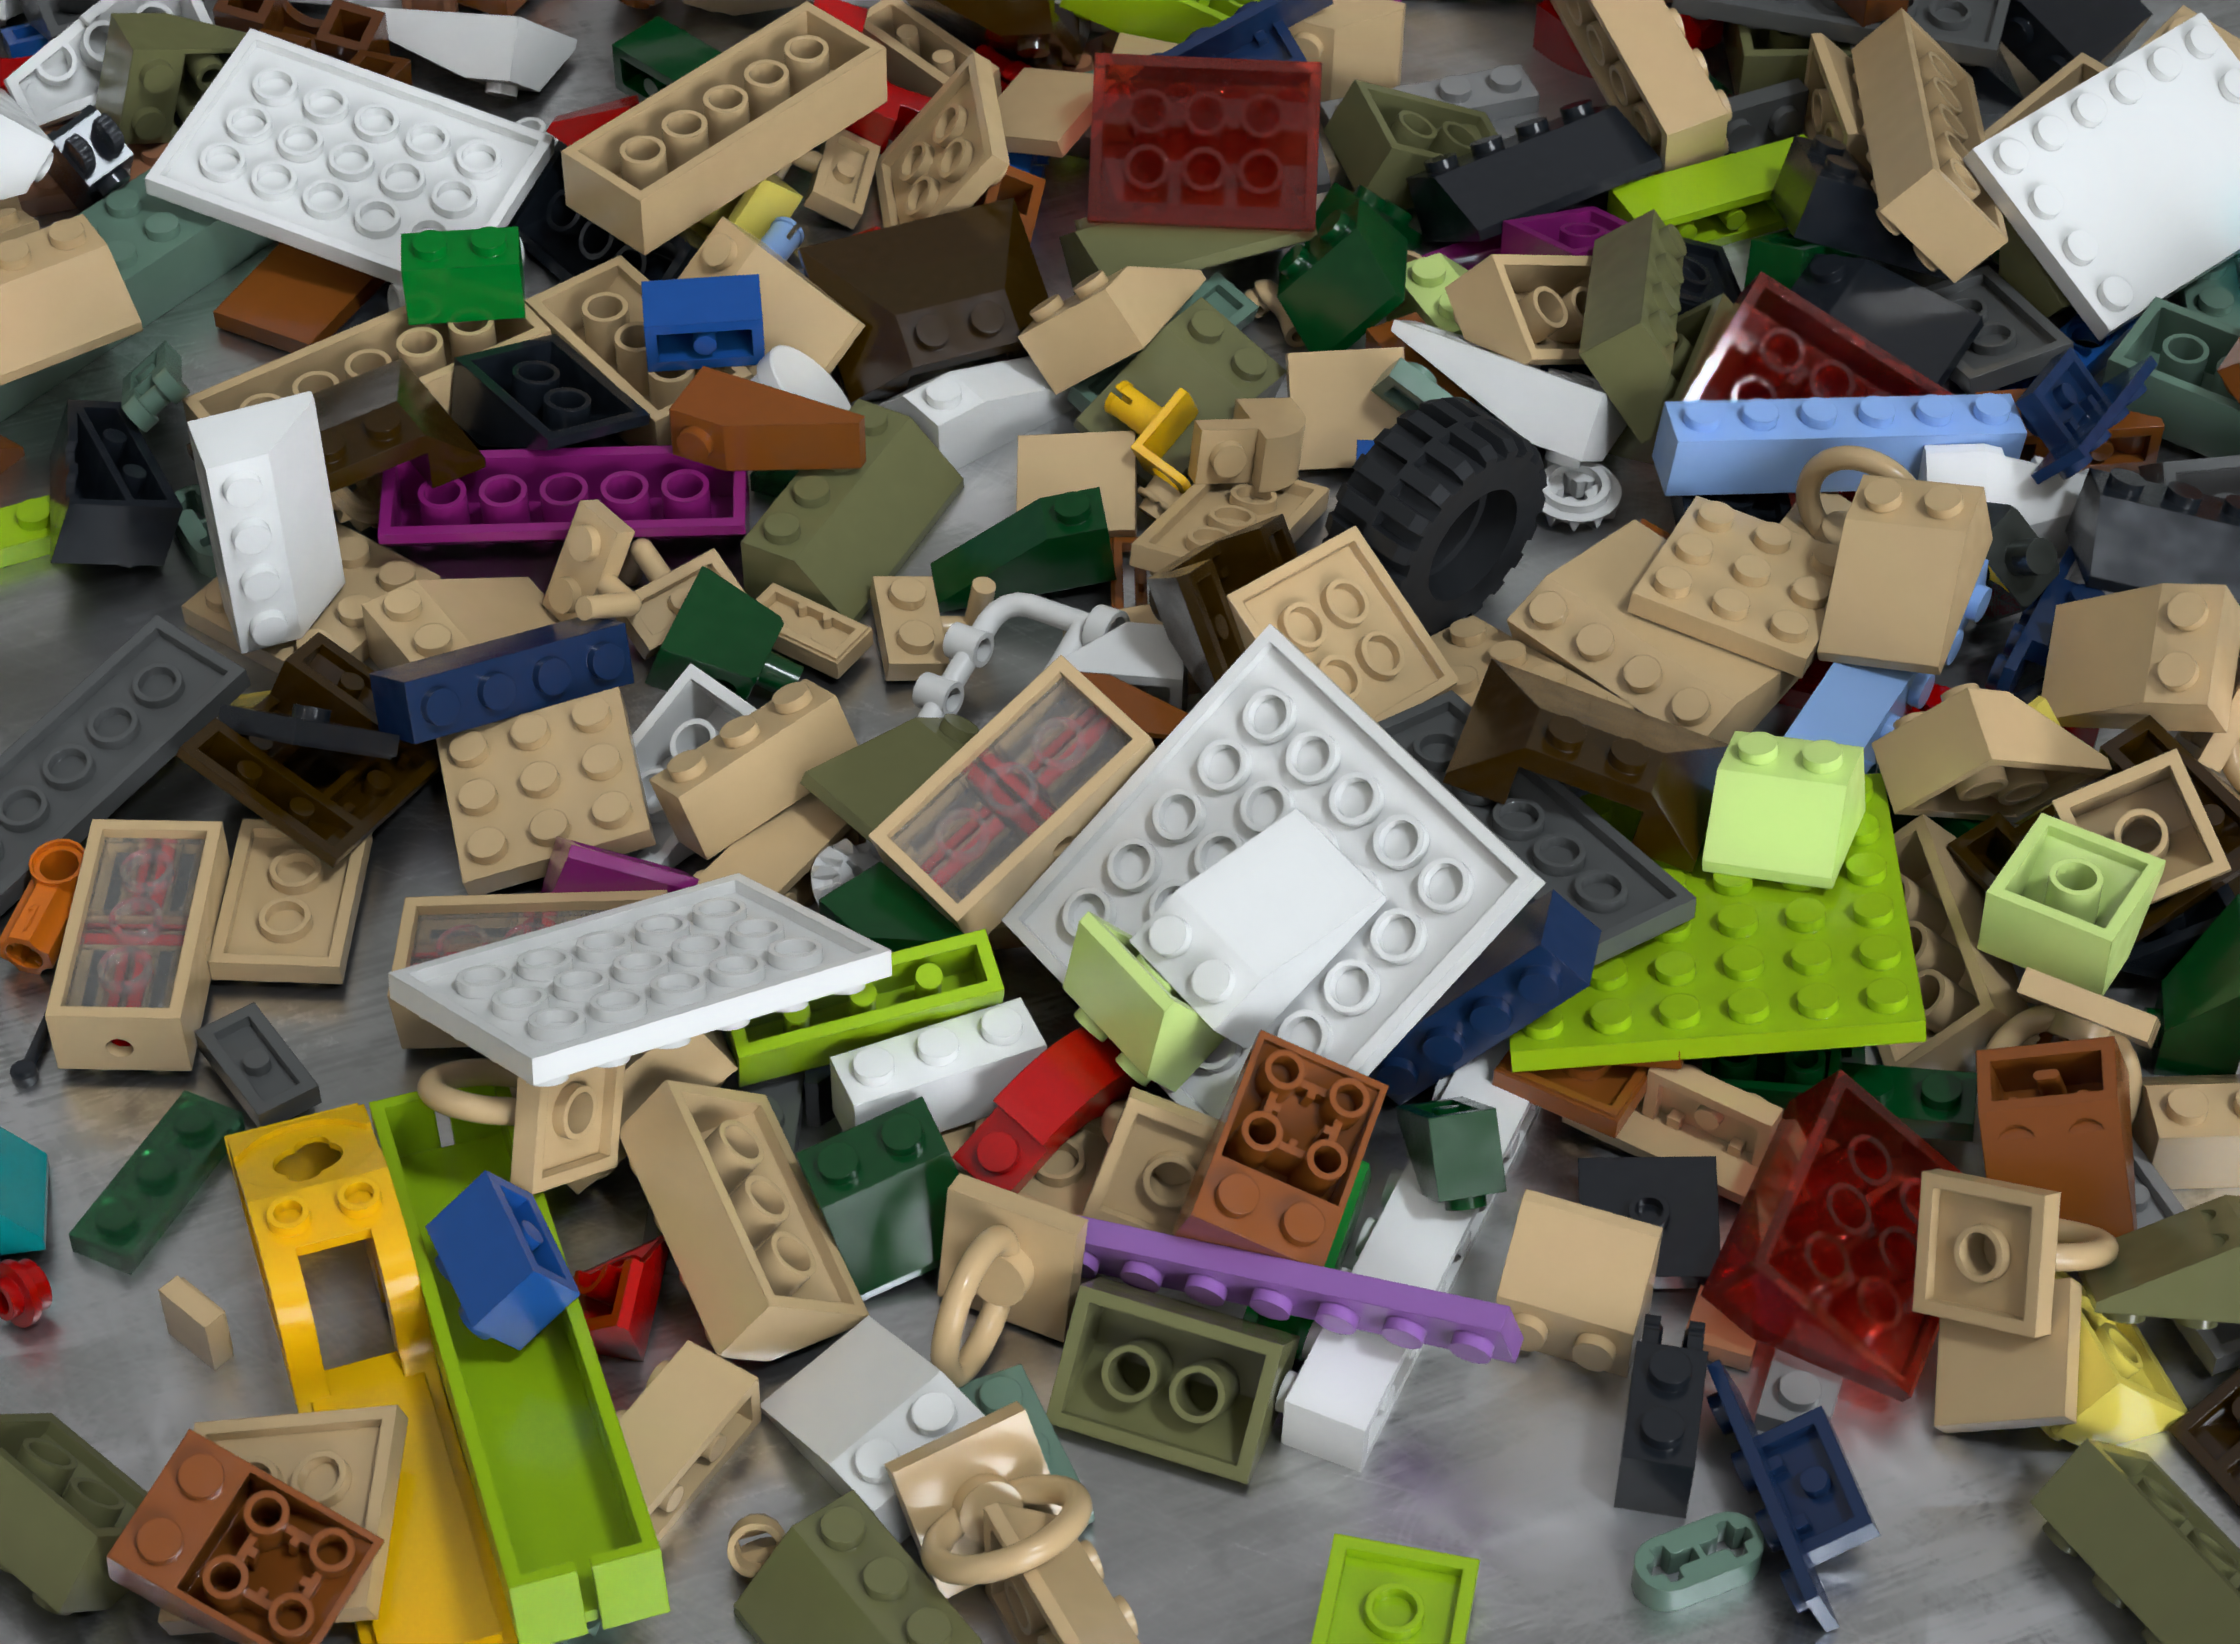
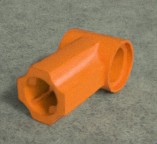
(40, 919)

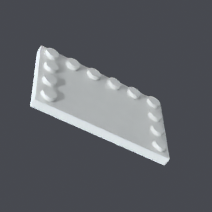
(342, 157)
(2128, 176)
(638, 978)

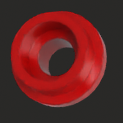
(23, 1292)

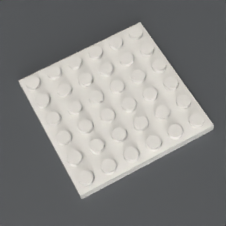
(1242, 759)

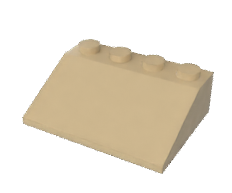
(1584, 625)

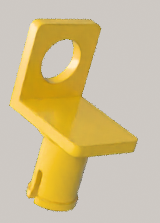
(1157, 428)

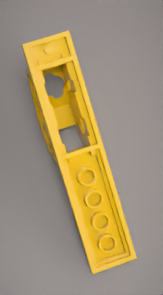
(319, 1188)

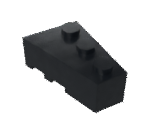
(107, 491)

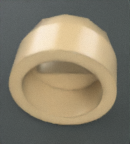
(752, 1555)

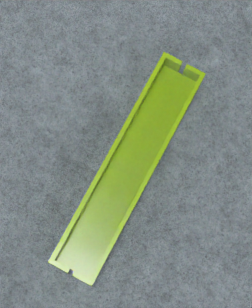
(530, 1420)

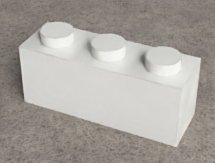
(951, 1064)

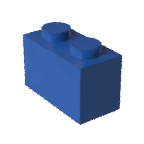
(703, 322)
(501, 1261)

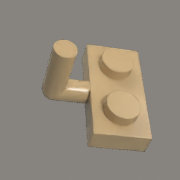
(839, 176)
(589, 566)
(664, 593)
(911, 624)

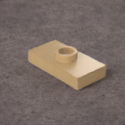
(816, 632)

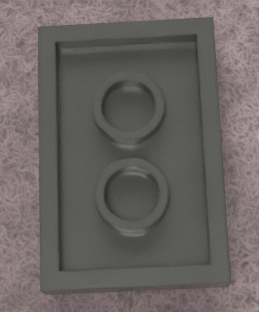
(2014, 338)

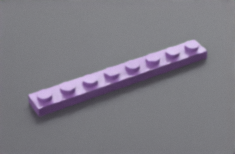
(1286, 1287)

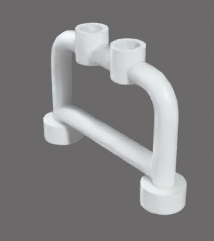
(974, 644)

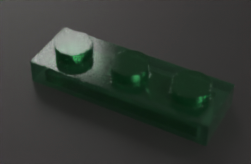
(156, 1183)

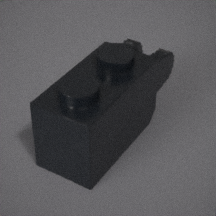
(90, 158)
(1662, 1422)

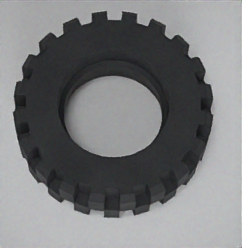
(1444, 506)

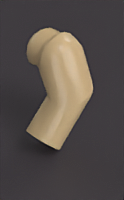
(1265, 296)

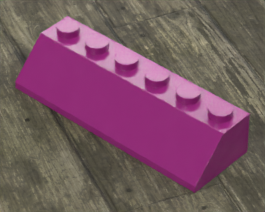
(537, 492)

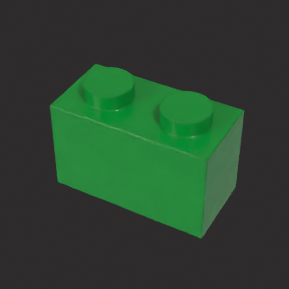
(463, 275)

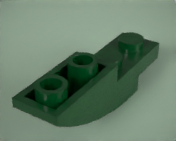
(1926, 1100)

